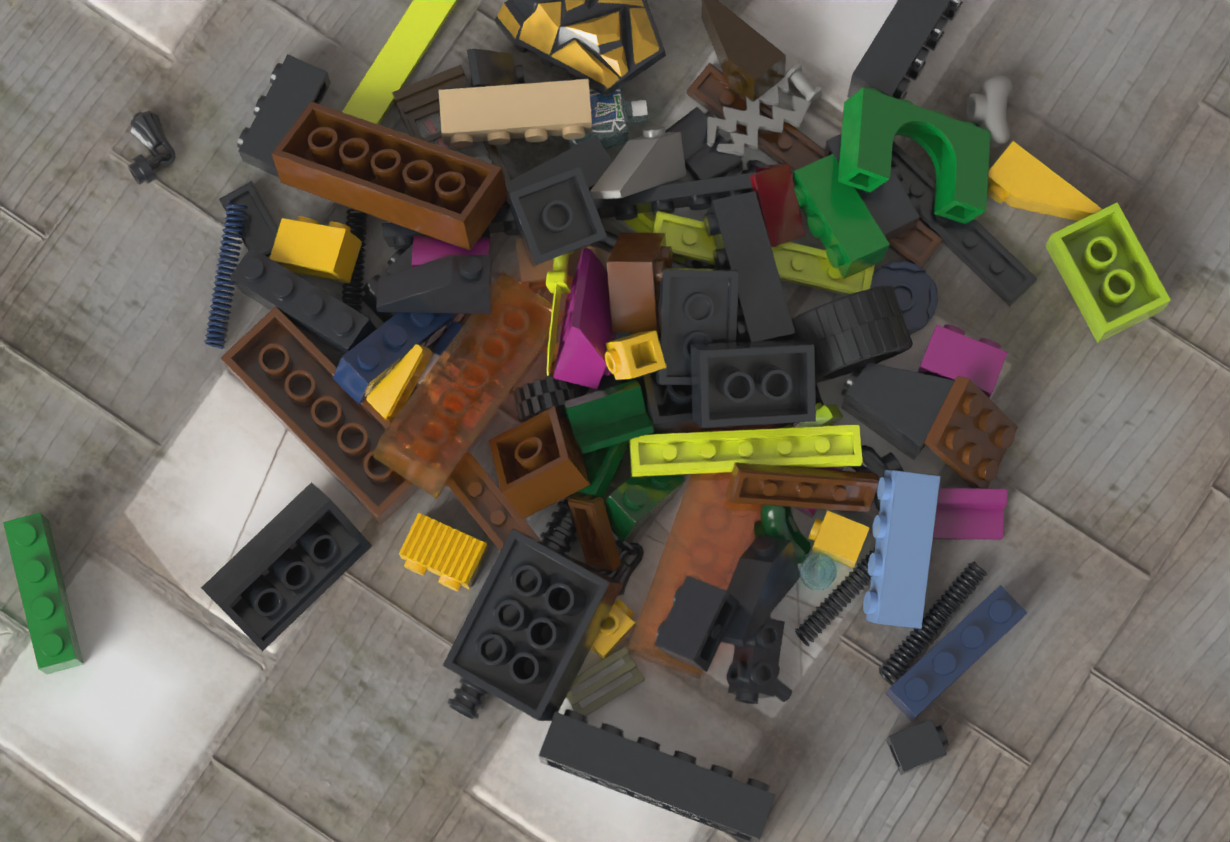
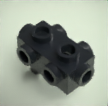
(756, 666)

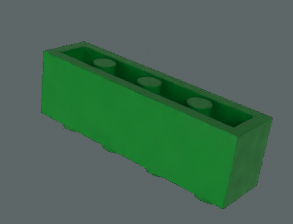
(43, 593)

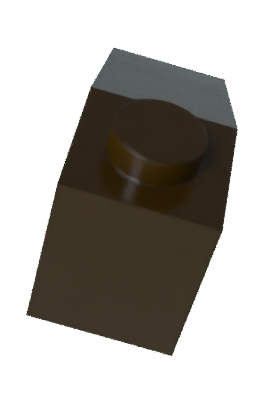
(746, 57)

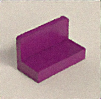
(970, 514)

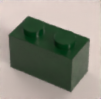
(639, 501)

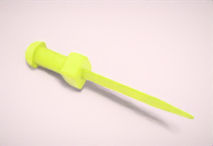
(557, 283)

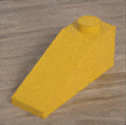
(1032, 186)

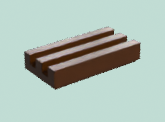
(594, 531)

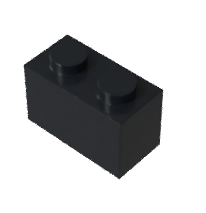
(696, 623)

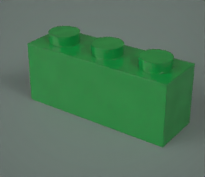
(838, 217)

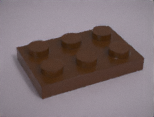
(971, 434)

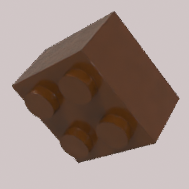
(635, 280)
(538, 463)

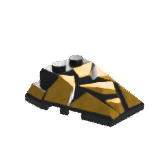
(588, 38)

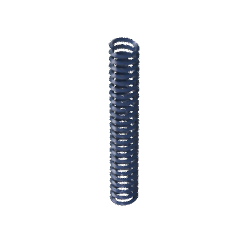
(212, 334)

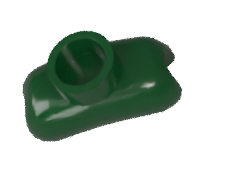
(780, 523)

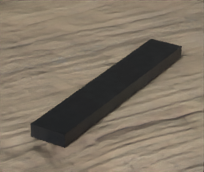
(967, 241)

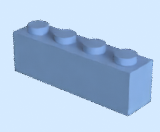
(901, 549)

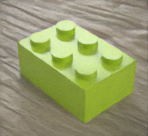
(1107, 272)

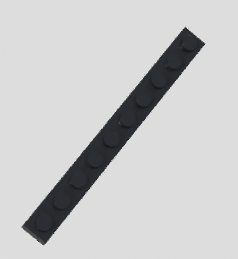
(662, 198)

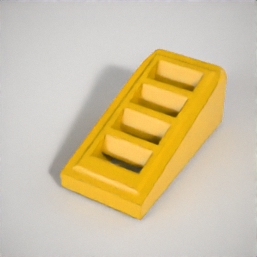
(399, 383)

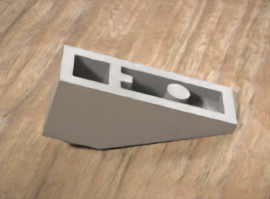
(643, 164)

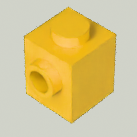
(634, 355)
(614, 630)

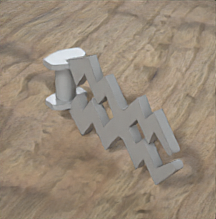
(754, 121)

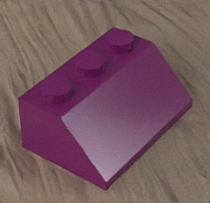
(585, 325)

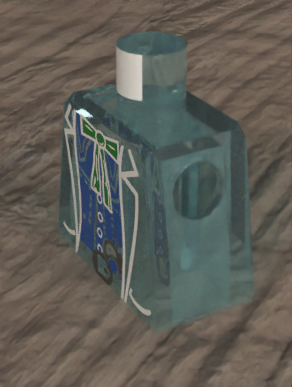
(611, 118)

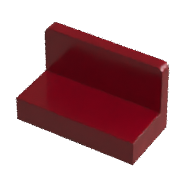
(778, 203)

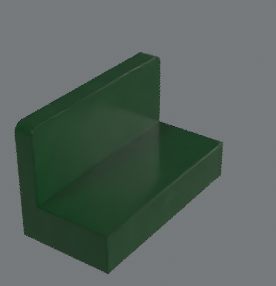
(608, 417)

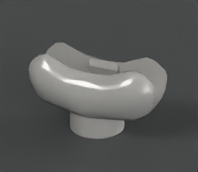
(989, 109)

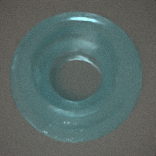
(826, 567)

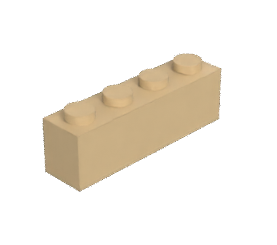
(515, 112)

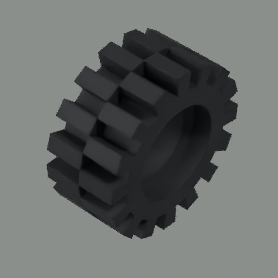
(542, 395)

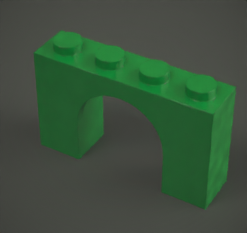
(955, 146)

